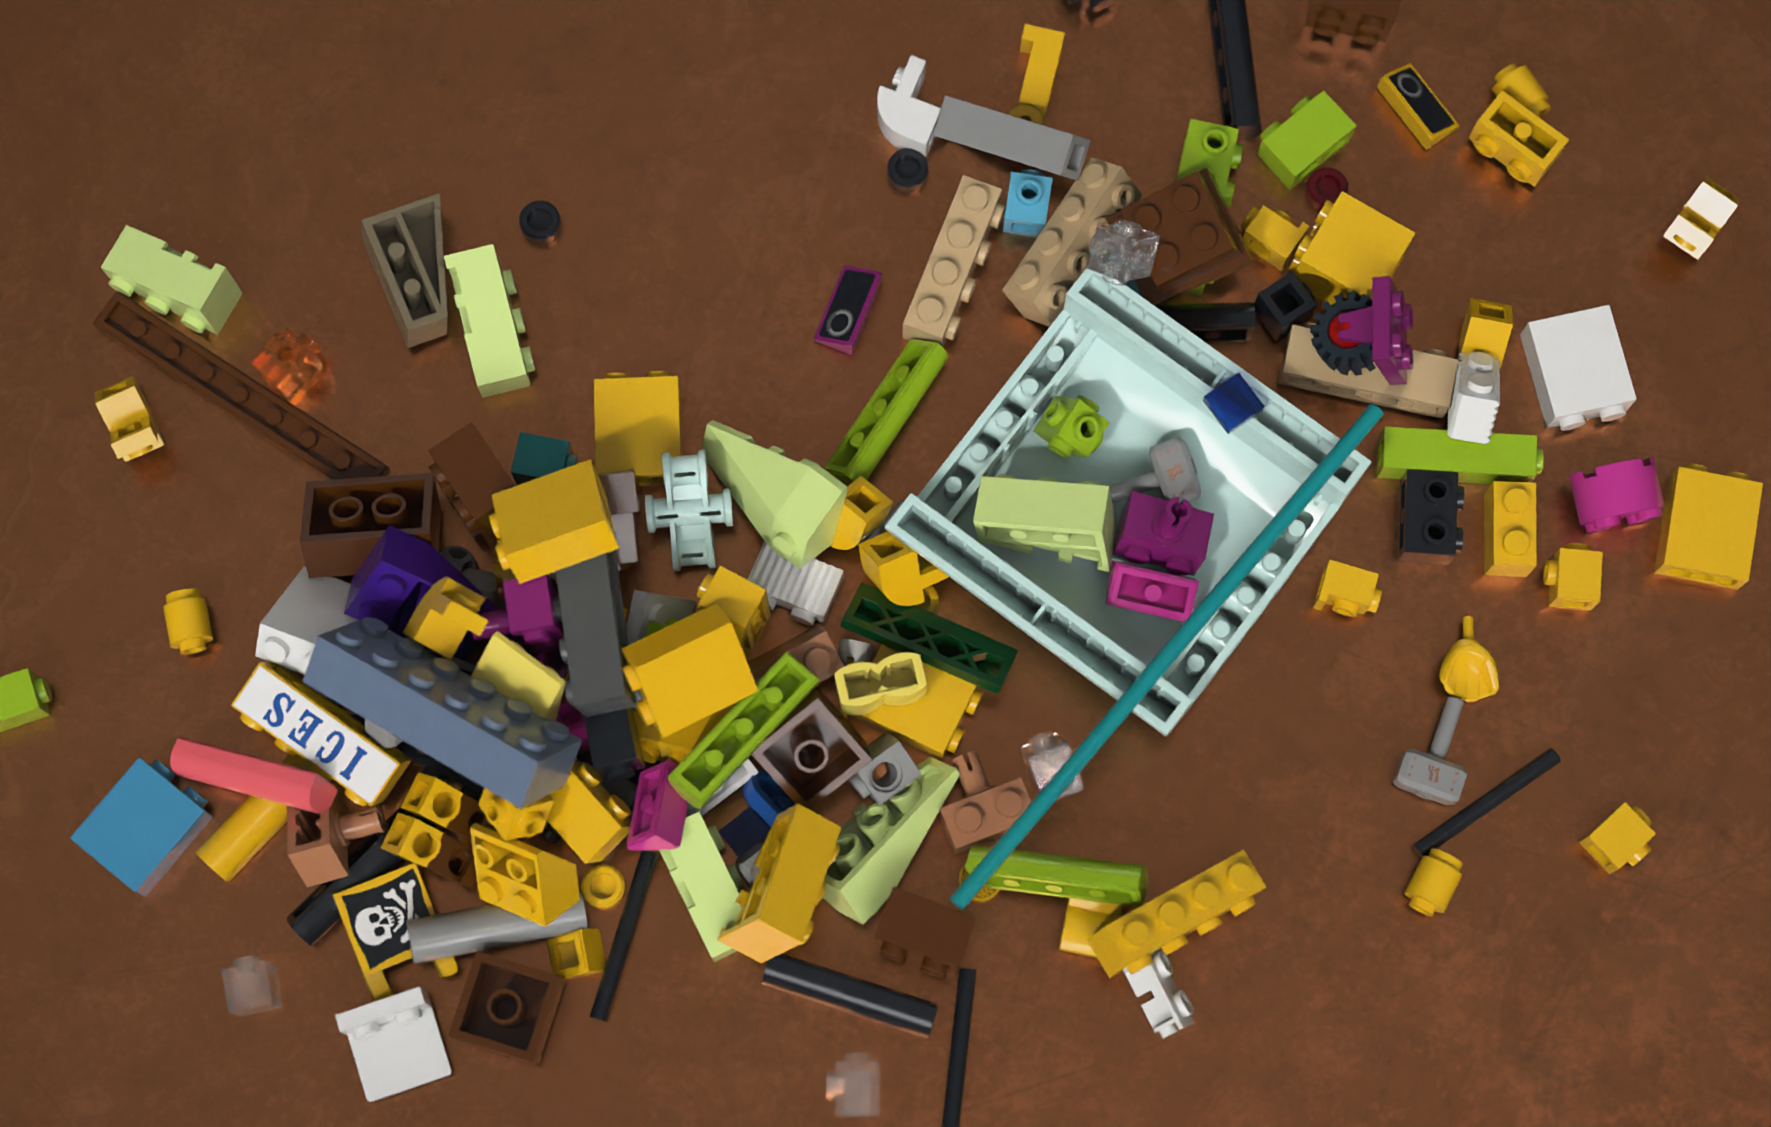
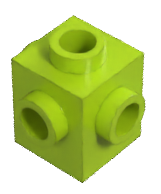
(1072, 426)

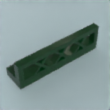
(932, 636)

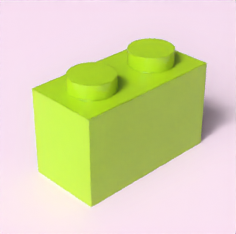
(1305, 139)

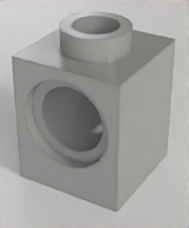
(899, 774)

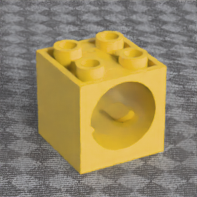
(1349, 249)

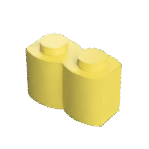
(892, 681)

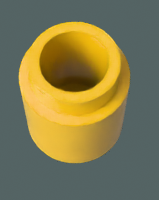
(1523, 87)
(187, 621)
(1434, 882)

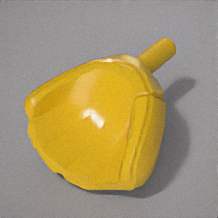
(1470, 668)

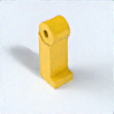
(1045, 53)

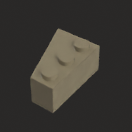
(409, 263)

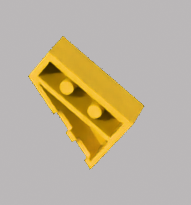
(742, 603)
(787, 886)

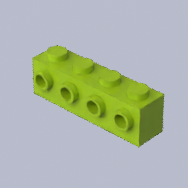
(1211, 148)

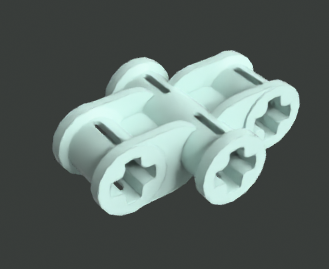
(689, 510)

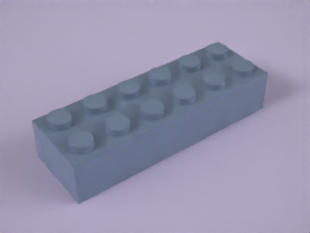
(443, 711)

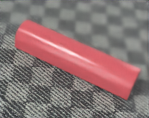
(252, 776)

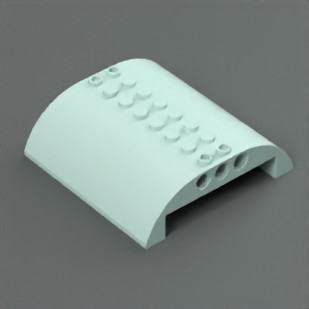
(1151, 388)

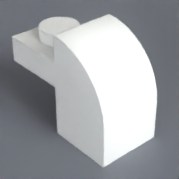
(901, 116)

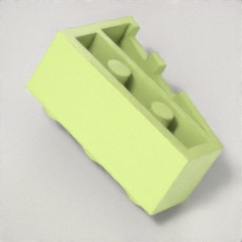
(171, 280)
(490, 320)
(1048, 516)
(705, 882)

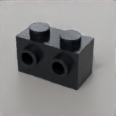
(1429, 517)

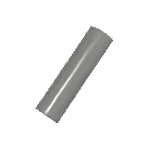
(482, 930)

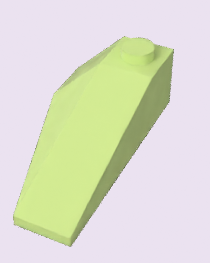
(785, 500)
(883, 841)

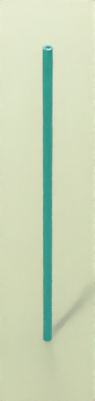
(1165, 657)

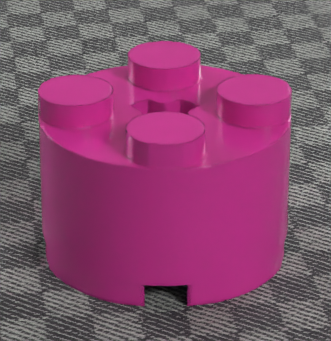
(1616, 492)

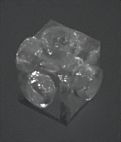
(1122, 252)

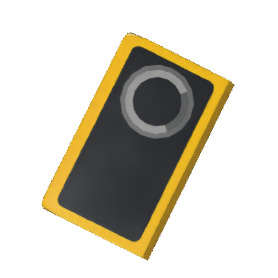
(1417, 105)

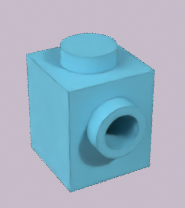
(1027, 203)

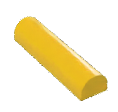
(246, 831)

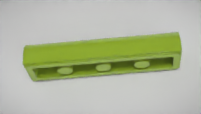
(887, 411)
(742, 731)
(1066, 876)

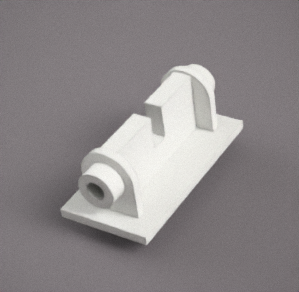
(1169, 1004)

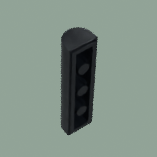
(1235, 67)
(1215, 320)
(318, 911)
(850, 994)

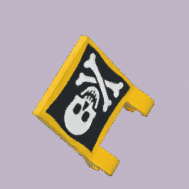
(377, 927)

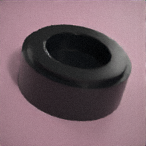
(907, 170)
(540, 222)

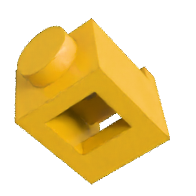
(1272, 235)
(1348, 589)

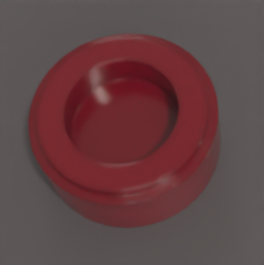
(1325, 185)

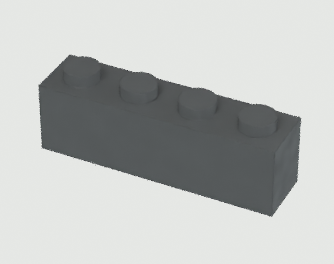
(593, 635)

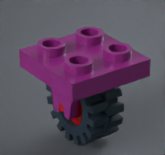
(1367, 331)

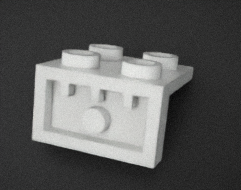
(396, 1043)

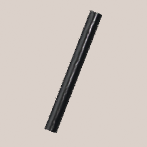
(1487, 802)
(623, 935)
(959, 1047)

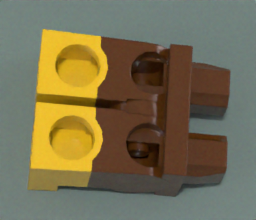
(444, 851)

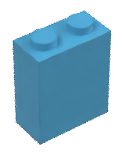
(143, 825)

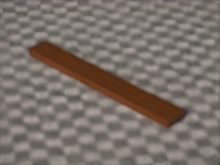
(235, 392)

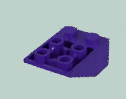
(397, 579)

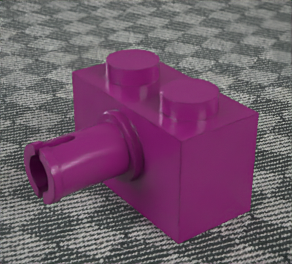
(1163, 533)
(528, 615)

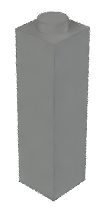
(1012, 137)

